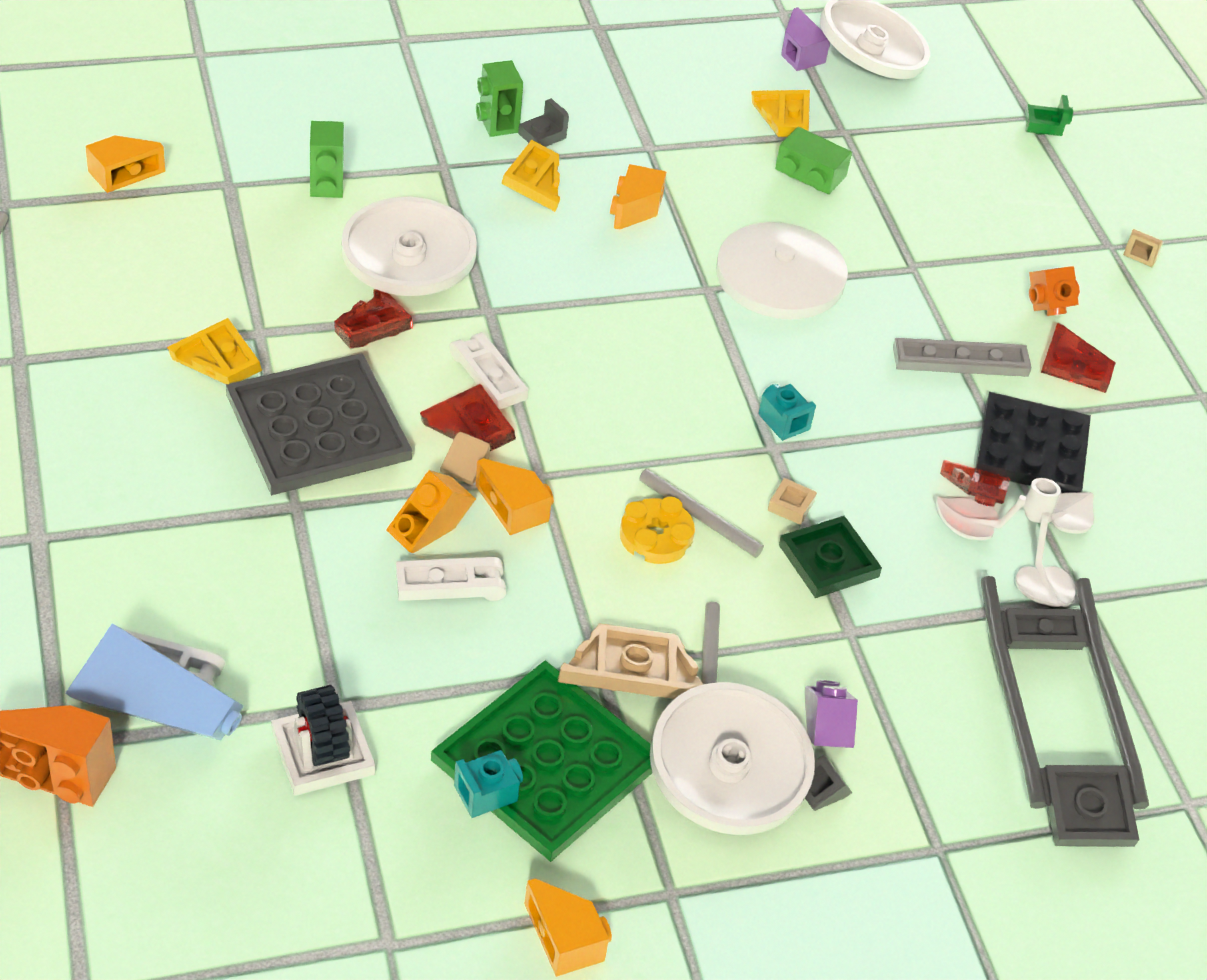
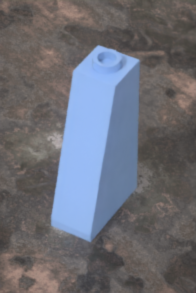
(145, 684)

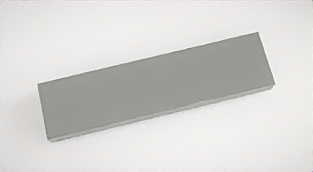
(961, 357)

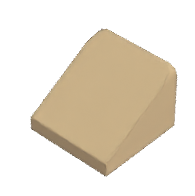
(1143, 248)
(463, 457)

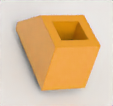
(638, 197)
(430, 511)

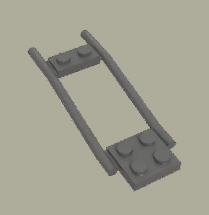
(1083, 801)

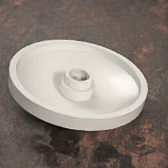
(875, 38)
(408, 246)
(781, 270)
(732, 758)

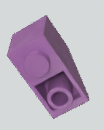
(804, 42)
(830, 714)

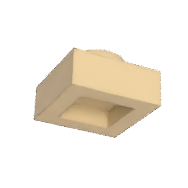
(792, 501)

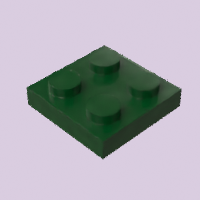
(830, 556)

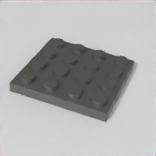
(318, 423)

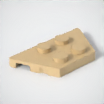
(632, 662)

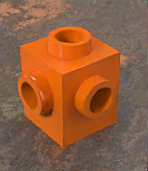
(1054, 290)

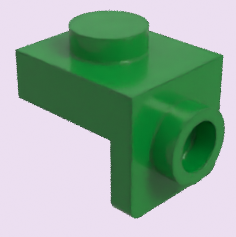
(1047, 119)

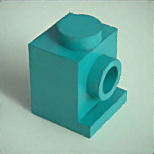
(782, 405)
(487, 782)

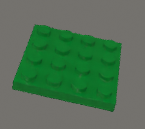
(570, 753)

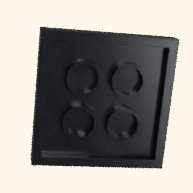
(1033, 442)

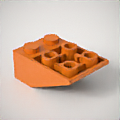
(58, 751)

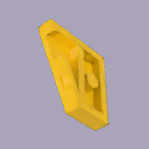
(783, 109)
(535, 175)
(217, 353)

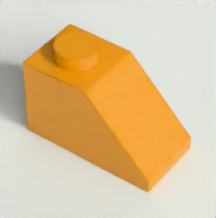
(124, 161)
(514, 495)
(567, 927)

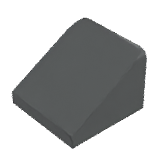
(826, 785)

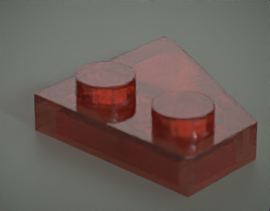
(372, 320)
(1077, 361)
(472, 414)
(984, 485)

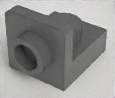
(546, 128)

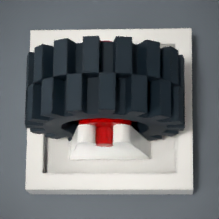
(322, 742)

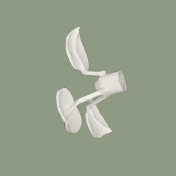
(1042, 505)

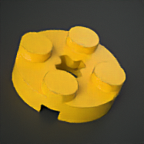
(659, 513)

